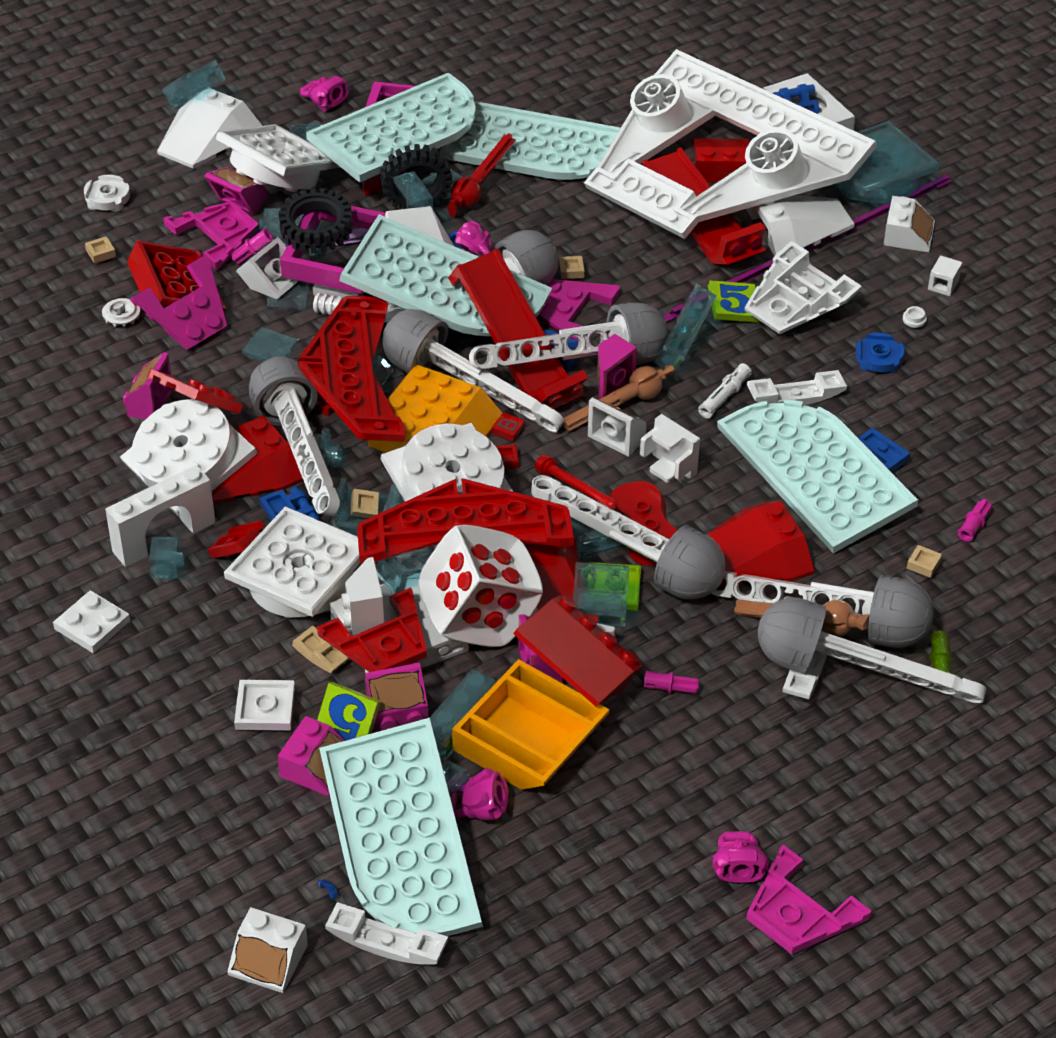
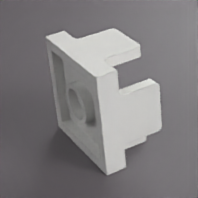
(673, 447)

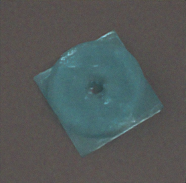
(890, 169)

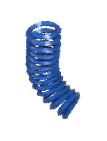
(321, 884)

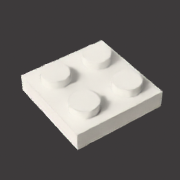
(91, 621)
(264, 705)

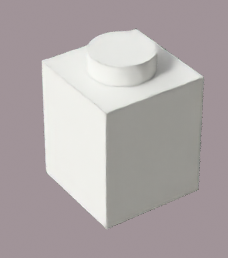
(945, 275)

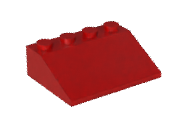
(719, 157)
(164, 271)
(579, 650)

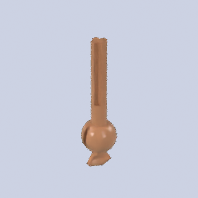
(643, 383)
(837, 621)

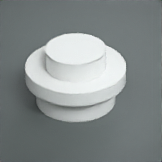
(914, 317)

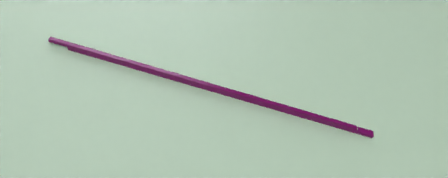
(857, 222)

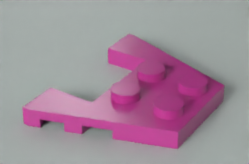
(223, 223)
(569, 298)
(194, 315)
(794, 917)

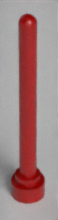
(548, 467)

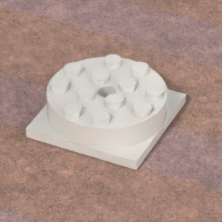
(275, 157)
(187, 436)
(443, 455)
(296, 565)

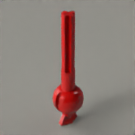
(467, 190)

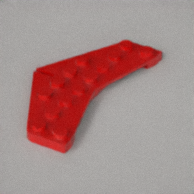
(342, 372)
(433, 514)

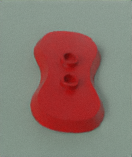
(646, 506)

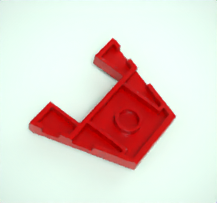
(198, 391)
(385, 645)

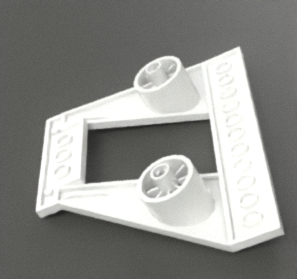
(786, 158)

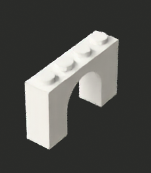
(828, 105)
(131, 516)

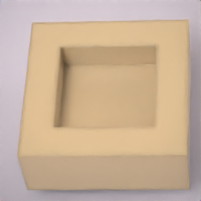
(100, 249)
(571, 267)
(364, 503)
(924, 561)

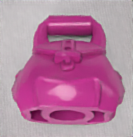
(326, 92)
(474, 239)
(483, 796)
(739, 858)

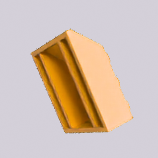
(434, 399)
(526, 726)

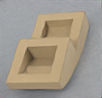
(319, 651)

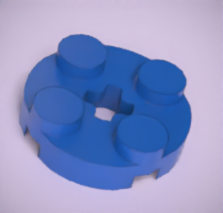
(870, 360)

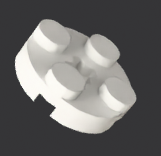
(96, 194)

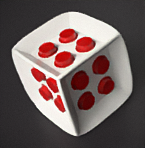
(479, 585)

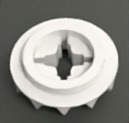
(113, 309)

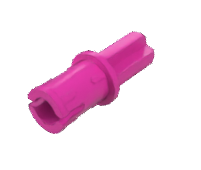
(252, 246)
(974, 520)
(670, 682)

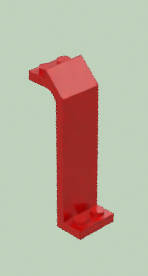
(717, 237)
(511, 319)

